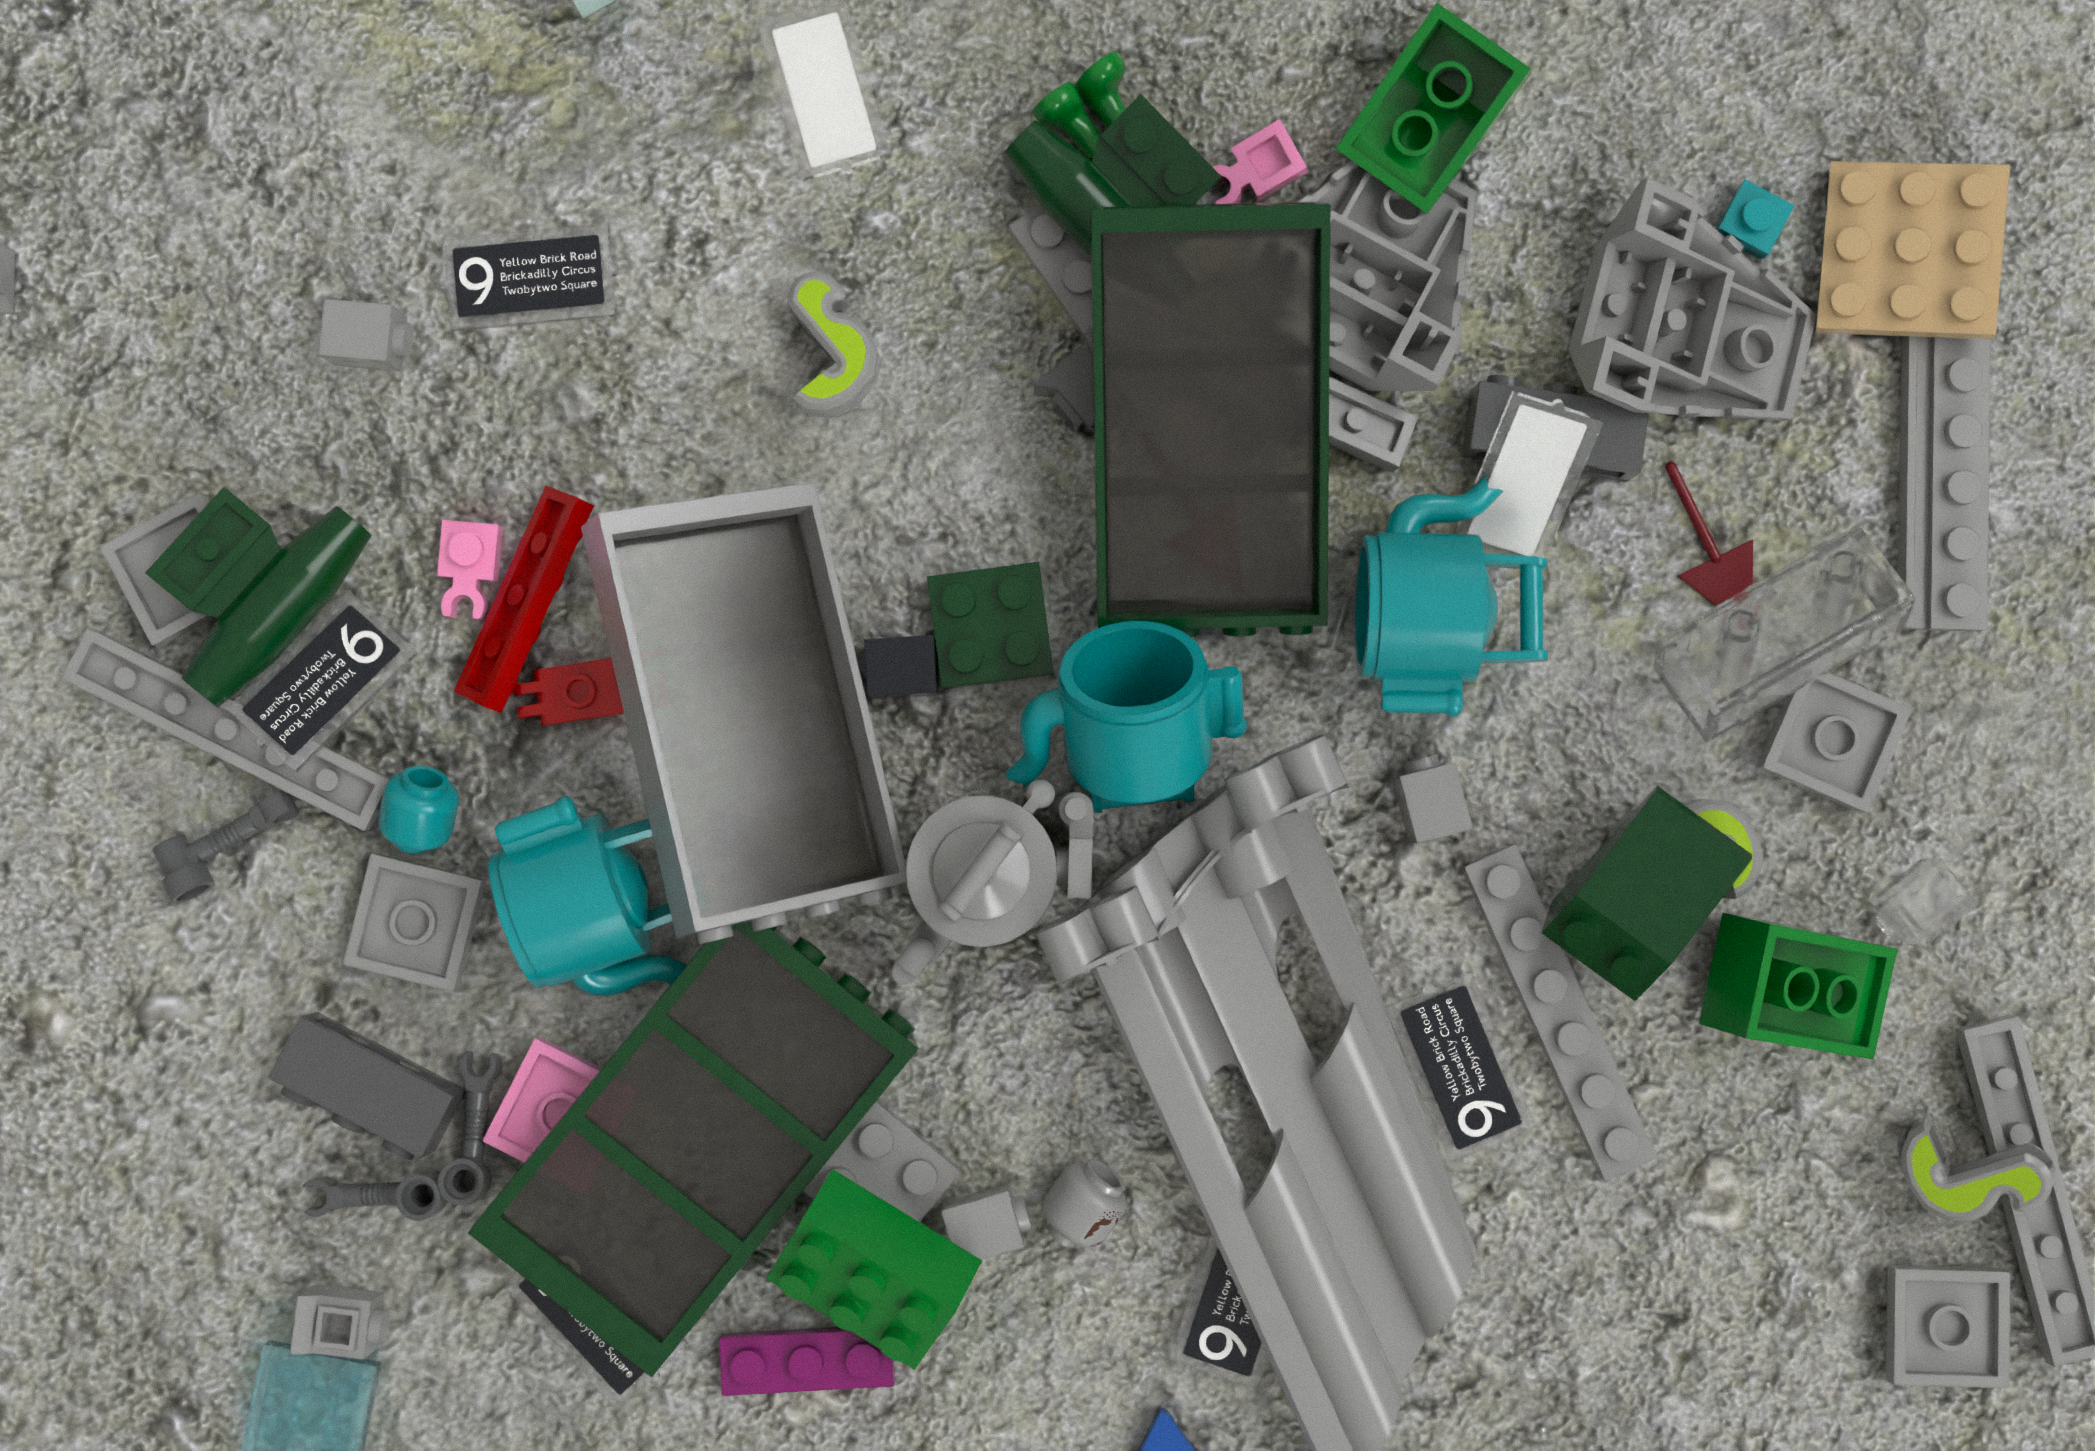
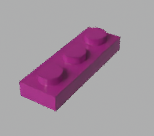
(801, 1361)

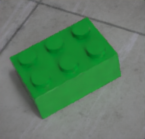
(874, 1270)

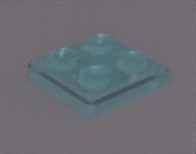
(310, 1401)

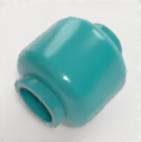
(418, 809)

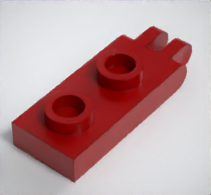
(572, 693)

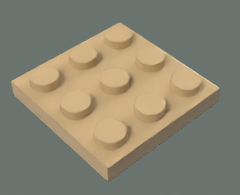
(1913, 249)

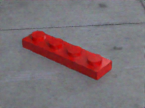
(523, 599)

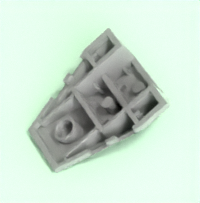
(1394, 281)
(1685, 318)

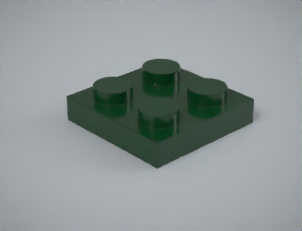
(990, 625)

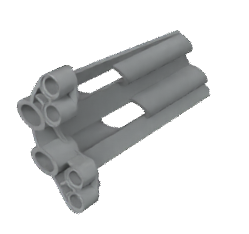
(1355, 1226)

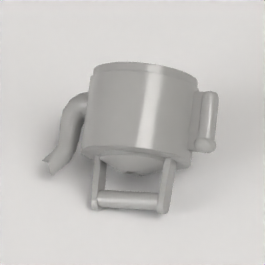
(952, 872)

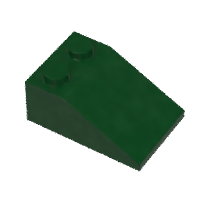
(1645, 893)

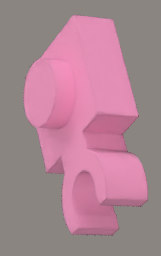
(1264, 163)
(468, 556)

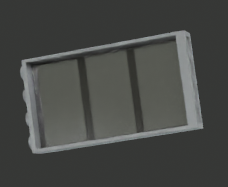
(744, 708)

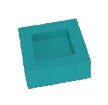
(1755, 218)

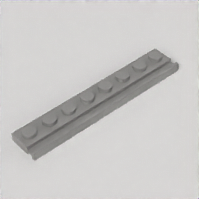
(1945, 481)

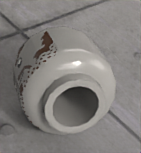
(1084, 1204)

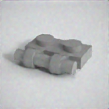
(1075, 864)

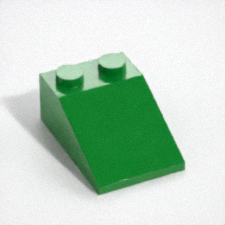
(1434, 108)
(1797, 987)

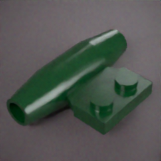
(1134, 164)
(260, 593)

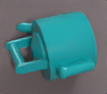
(1432, 605)
(1133, 715)
(577, 901)

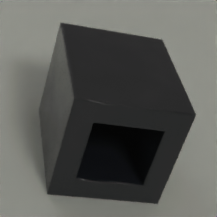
(899, 667)

